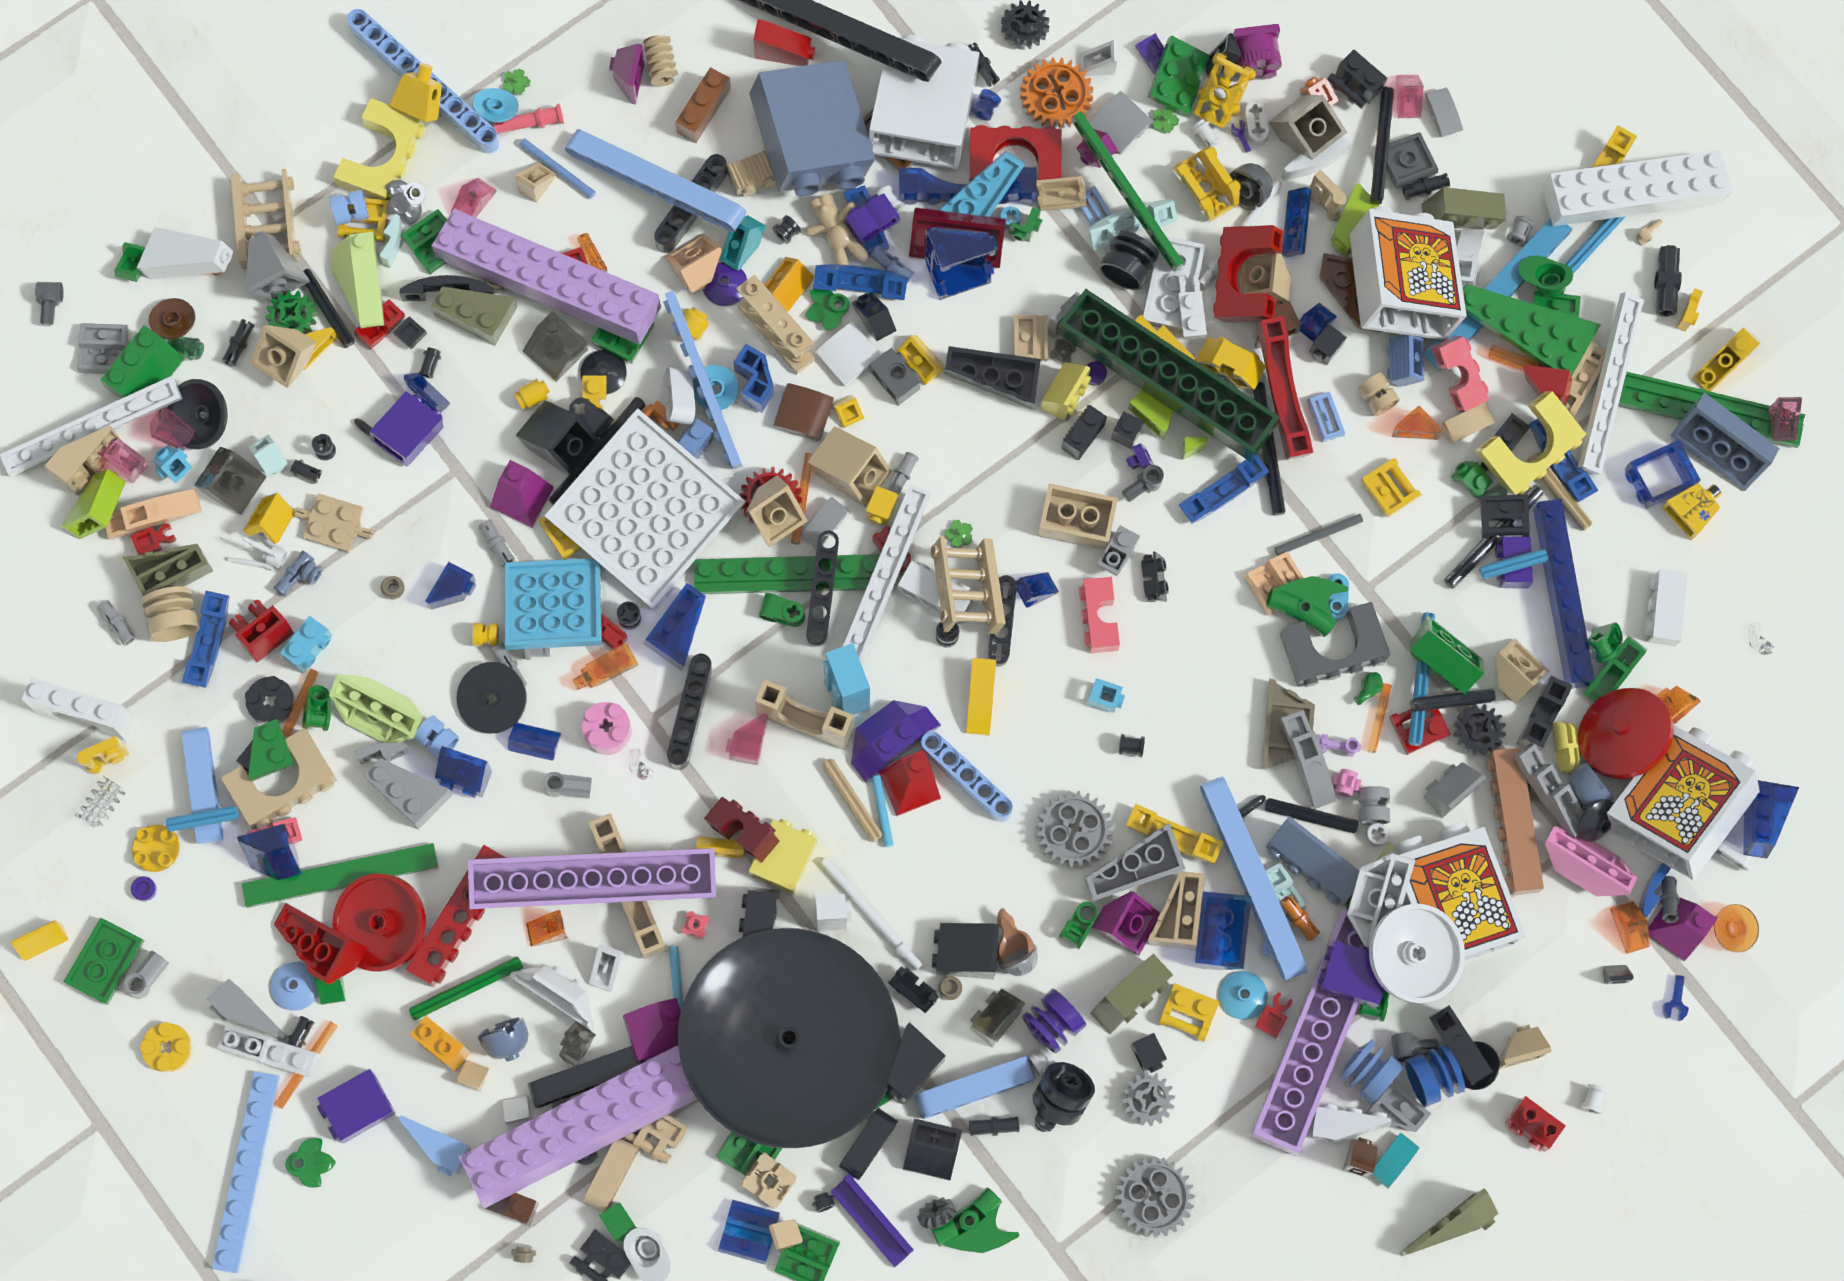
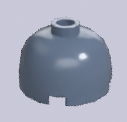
(1588, 786)
(505, 1039)

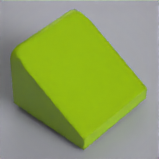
(1193, 445)

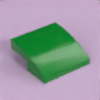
(421, 237)
(742, 1153)
(810, 1258)

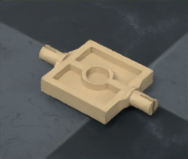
(333, 522)

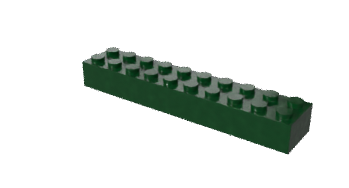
(1168, 375)

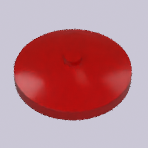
(1625, 733)
(384, 917)

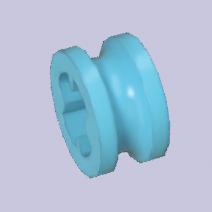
(1011, 210)

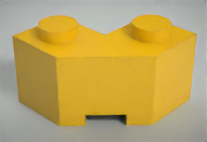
(1227, 359)

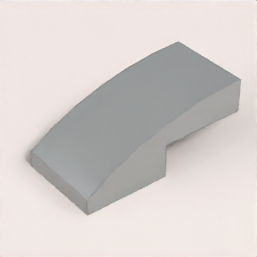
(1444, 111)
(827, 518)
(389, 751)

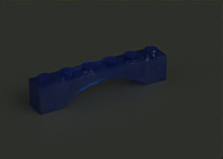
(921, 186)

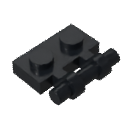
(604, 1253)

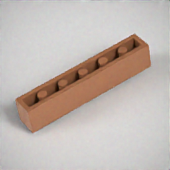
(1515, 823)

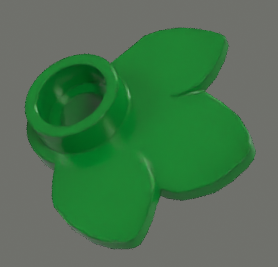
(824, 310)
(313, 1162)

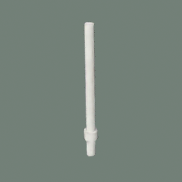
(1212, 268)
(902, 949)

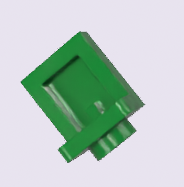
(1032, 224)
(129, 261)
(1472, 477)

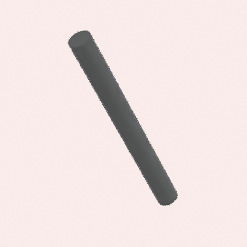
(1319, 534)

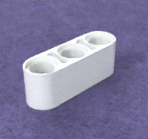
(679, 396)

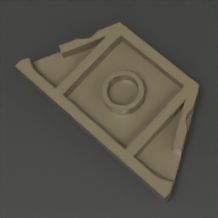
(1278, 705)

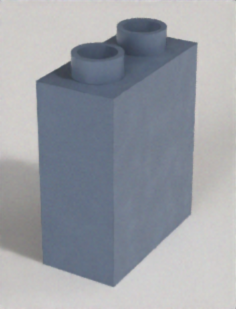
(812, 127)

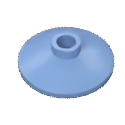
(297, 998)

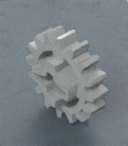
(1160, 1103)

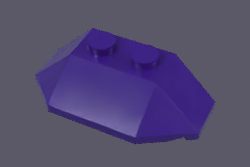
(889, 736)

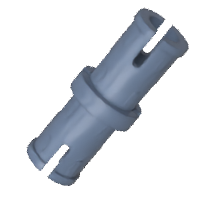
(890, 263)
(293, 573)

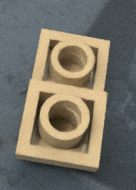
(1468, 422)

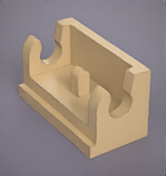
(1061, 193)

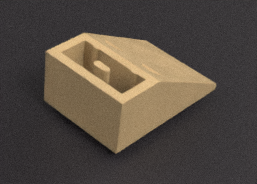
(81, 459)

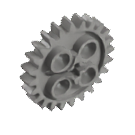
(1054, 822)
(1173, 1185)

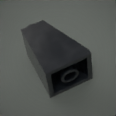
(559, 438)
(966, 950)
(913, 1065)

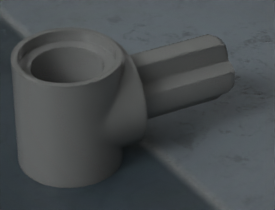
(48, 296)
(1143, 484)
(1408, 1046)

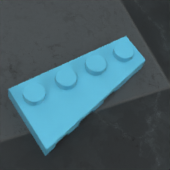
(987, 188)

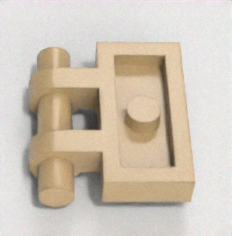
(667, 1130)

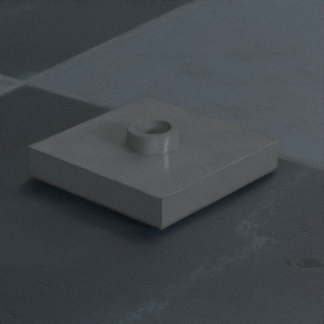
(1410, 160)

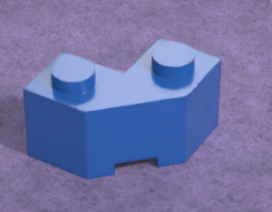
(754, 366)

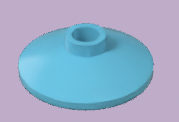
(495, 105)
(723, 378)
(1233, 1002)

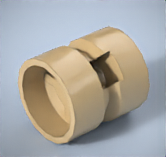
(1374, 387)

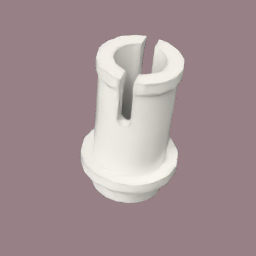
(1206, 133)

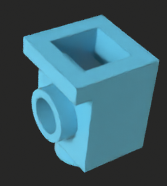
(1103, 688)

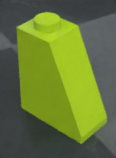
(1353, 212)
(1152, 412)
(95, 504)

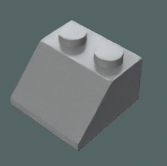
(1453, 788)

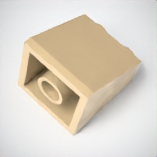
(849, 465)

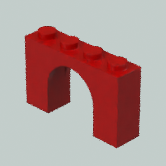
(1042, 143)
(1237, 246)

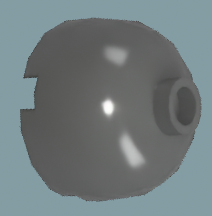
(1254, 185)

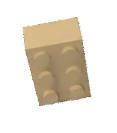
(1077, 516)

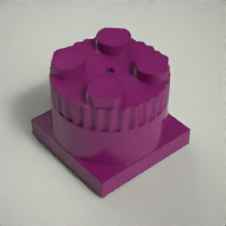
(1259, 49)

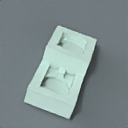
(394, 239)
(1283, 885)

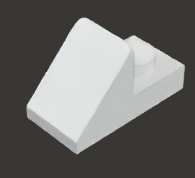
(516, 1112)

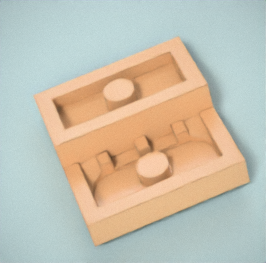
(1272, 574)

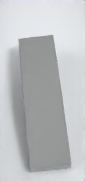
(1547, 785)

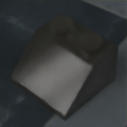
(555, 346)
(230, 480)
(997, 1016)

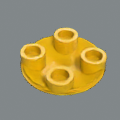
(155, 848)

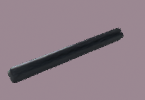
(1382, 145)
(636, 403)
(1270, 459)
(1486, 545)

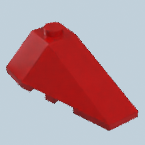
(319, 946)

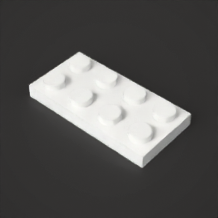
(1162, 297)

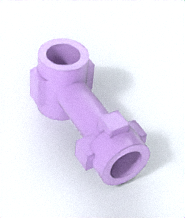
(1349, 747)

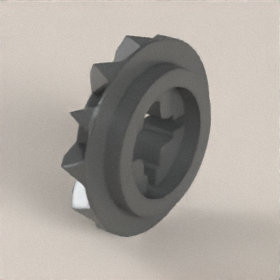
(945, 1212)

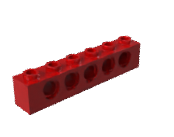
(458, 902)

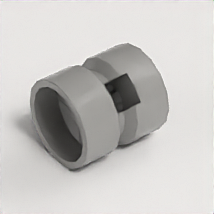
(1374, 805)

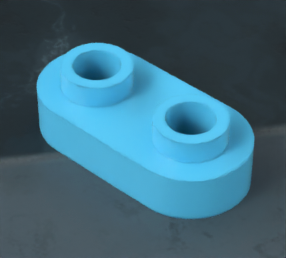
(1339, 598)

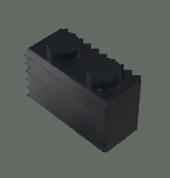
(1083, 432)

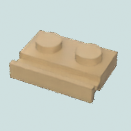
(1031, 336)

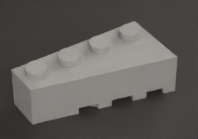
(1141, 863)

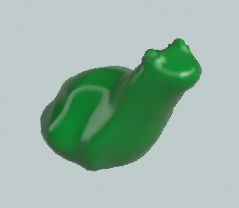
(1370, 686)

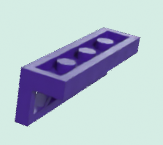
(872, 1220)

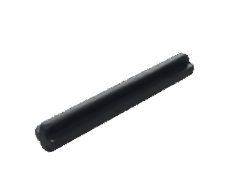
(328, 310)
(1452, 700)
(1311, 815)

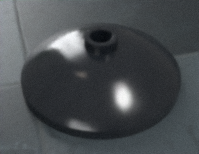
(197, 399)

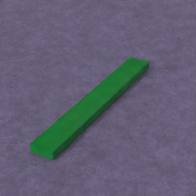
(1127, 191)
(339, 875)

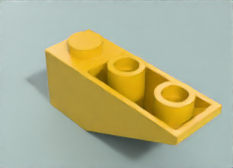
(1727, 359)

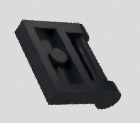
(1504, 508)

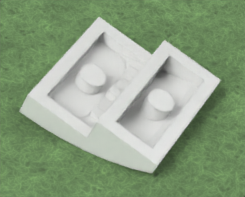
(848, 353)

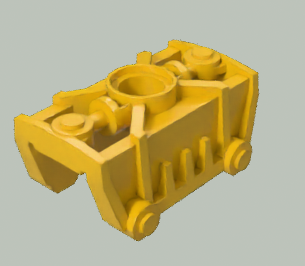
(1234, 93)
(1214, 175)

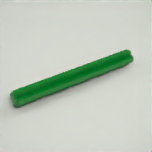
(465, 988)

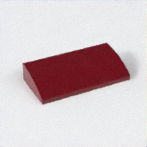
(929, 218)

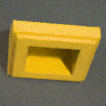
(848, 411)

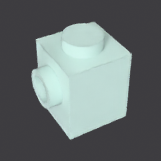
(268, 455)

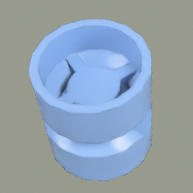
(341, 210)
(429, 729)

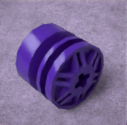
(1054, 1020)

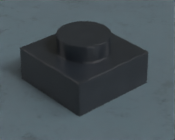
(410, 333)

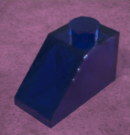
(451, 587)

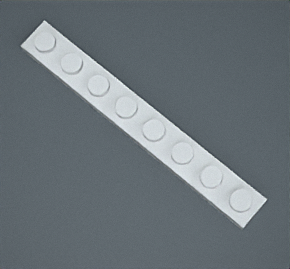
(1610, 383)
(114, 415)
(887, 569)

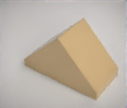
(534, 181)

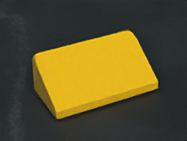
(921, 359)
(721, 846)
(40, 940)

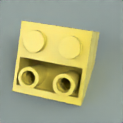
(1066, 390)

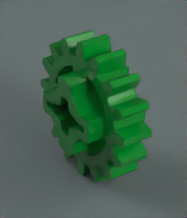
(295, 306)

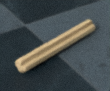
(1568, 500)
(852, 800)

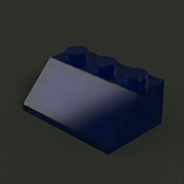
(1222, 931)

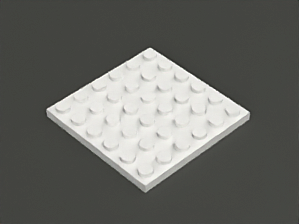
(645, 508)

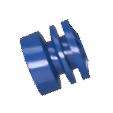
(1439, 1073)

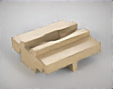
(782, 1177)

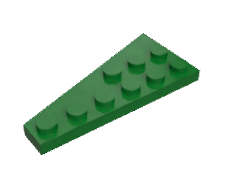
(1539, 332)

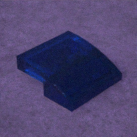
(748, 1232)

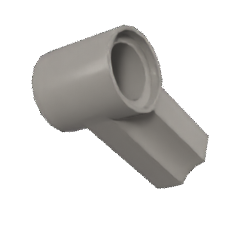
(570, 785)
(147, 972)

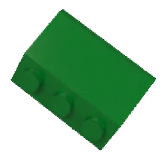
(141, 364)
(1446, 655)

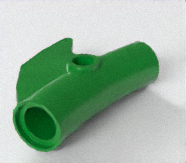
(1314, 594)
(980, 1236)

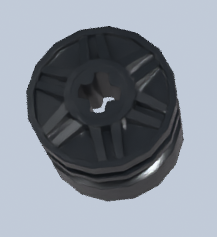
(1129, 260)

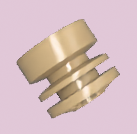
(170, 614)

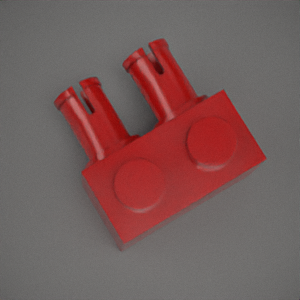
(263, 633)
(1534, 1124)

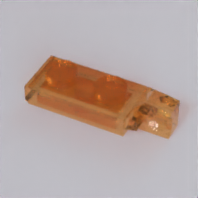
(606, 668)

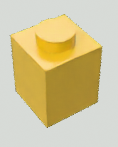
(881, 506)

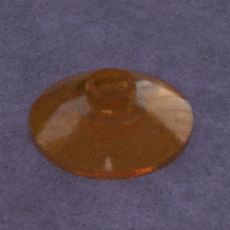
(1745, 928)

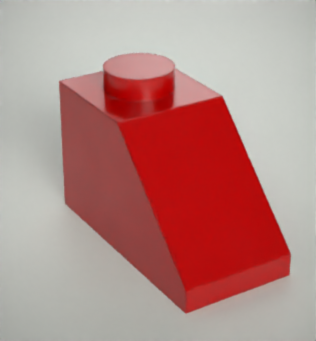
(1549, 379)

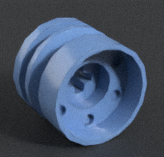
(1371, 1071)

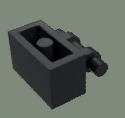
(1357, 79)

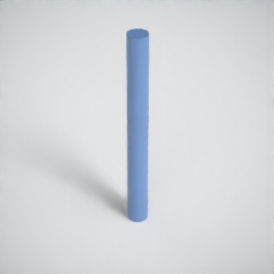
(557, 168)

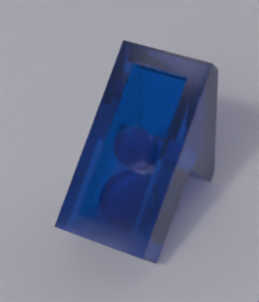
(1315, 321)
(1035, 588)

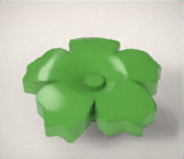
(516, 82)
(1164, 120)
(959, 534)

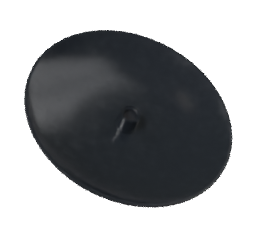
(797, 987)

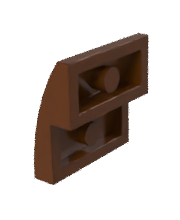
(803, 411)

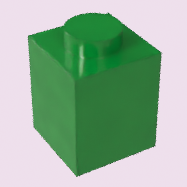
(617, 1222)

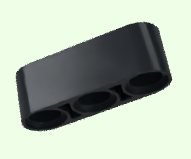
(868, 1143)

